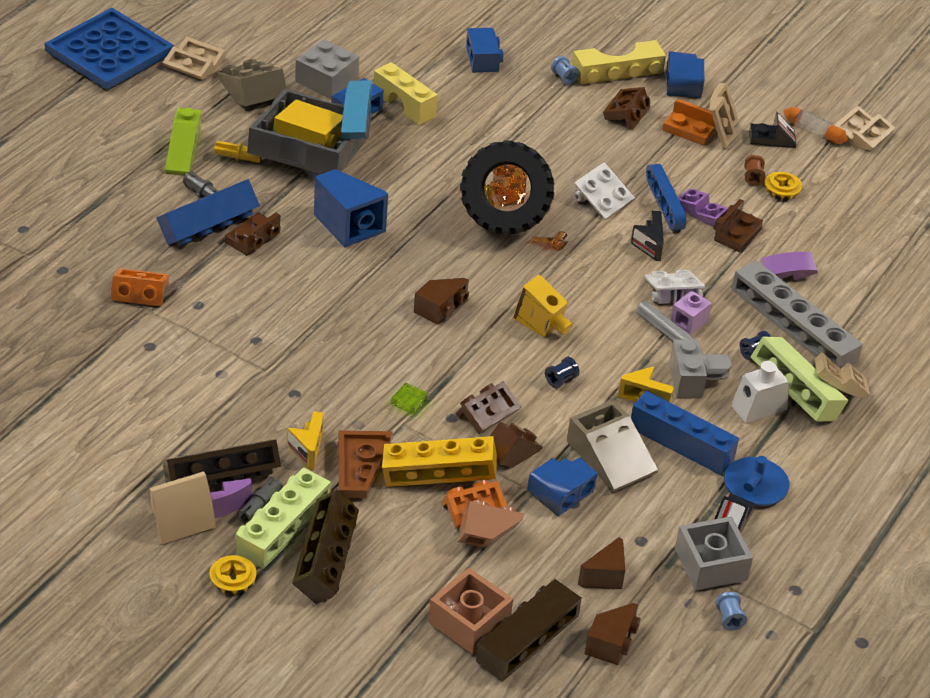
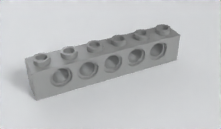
(795, 314)

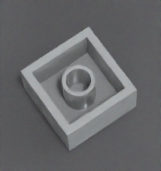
(326, 68)
(713, 553)

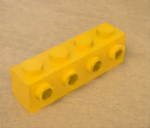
(439, 461)

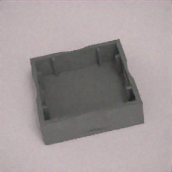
(296, 152)

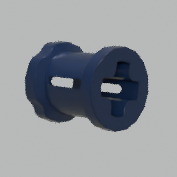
(750, 344)
(563, 371)

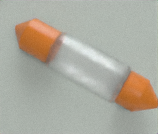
(815, 125)

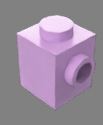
(691, 312)

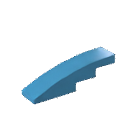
(356, 109)

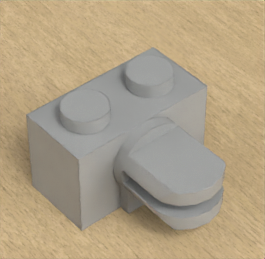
(692, 368)

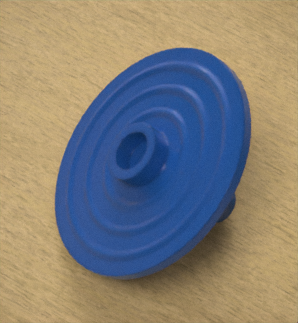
(757, 480)

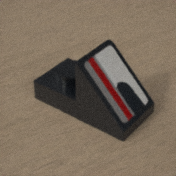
(778, 134)
(650, 236)
(738, 508)

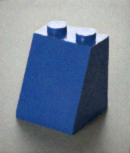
(349, 207)

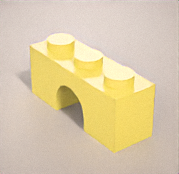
(418, 100)

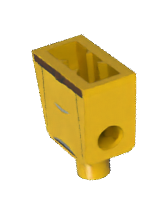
(542, 308)

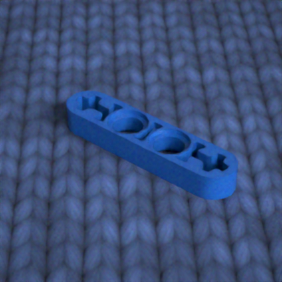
(666, 197)

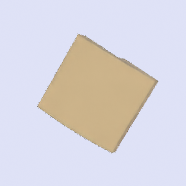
(194, 58)
(723, 114)
(863, 129)
(845, 379)
(182, 507)

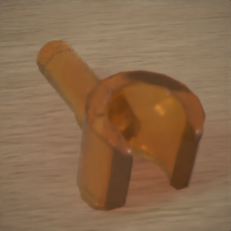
(556, 241)

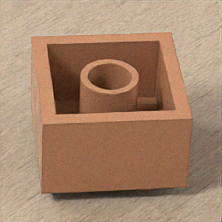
(469, 609)

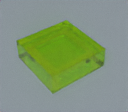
(409, 398)

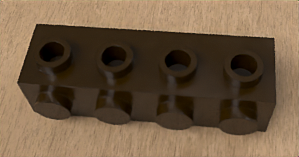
(226, 462)
(326, 547)
(528, 629)

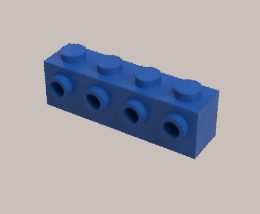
(208, 211)
(684, 432)

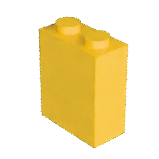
(309, 124)

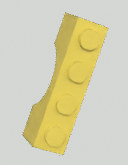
(598, 67)

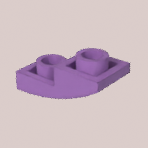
(698, 206)
(791, 263)
(232, 498)

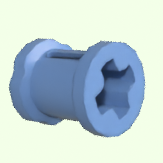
(565, 70)
(732, 615)

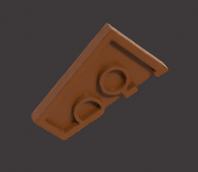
(360, 460)

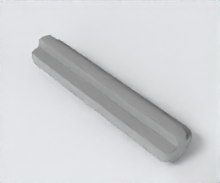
(662, 322)

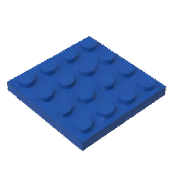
(109, 48)

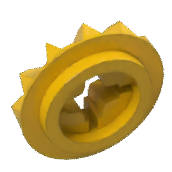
(777, 182)
(243, 569)

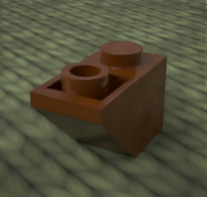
(440, 298)
(514, 444)
(611, 633)

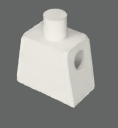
(761, 393)

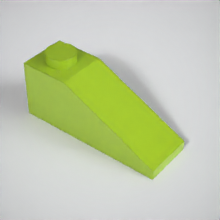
(183, 141)

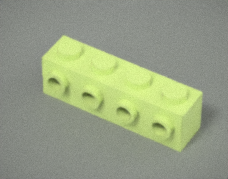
(808, 389)
(281, 518)

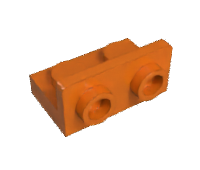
(690, 122)
(139, 287)
(483, 490)

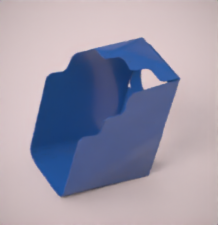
(684, 75)
(562, 483)

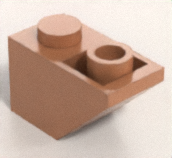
(486, 524)

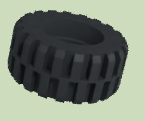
(483, 164)

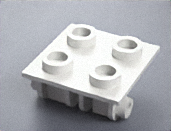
(602, 190)
(667, 285)

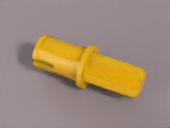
(235, 151)

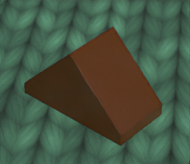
(605, 568)

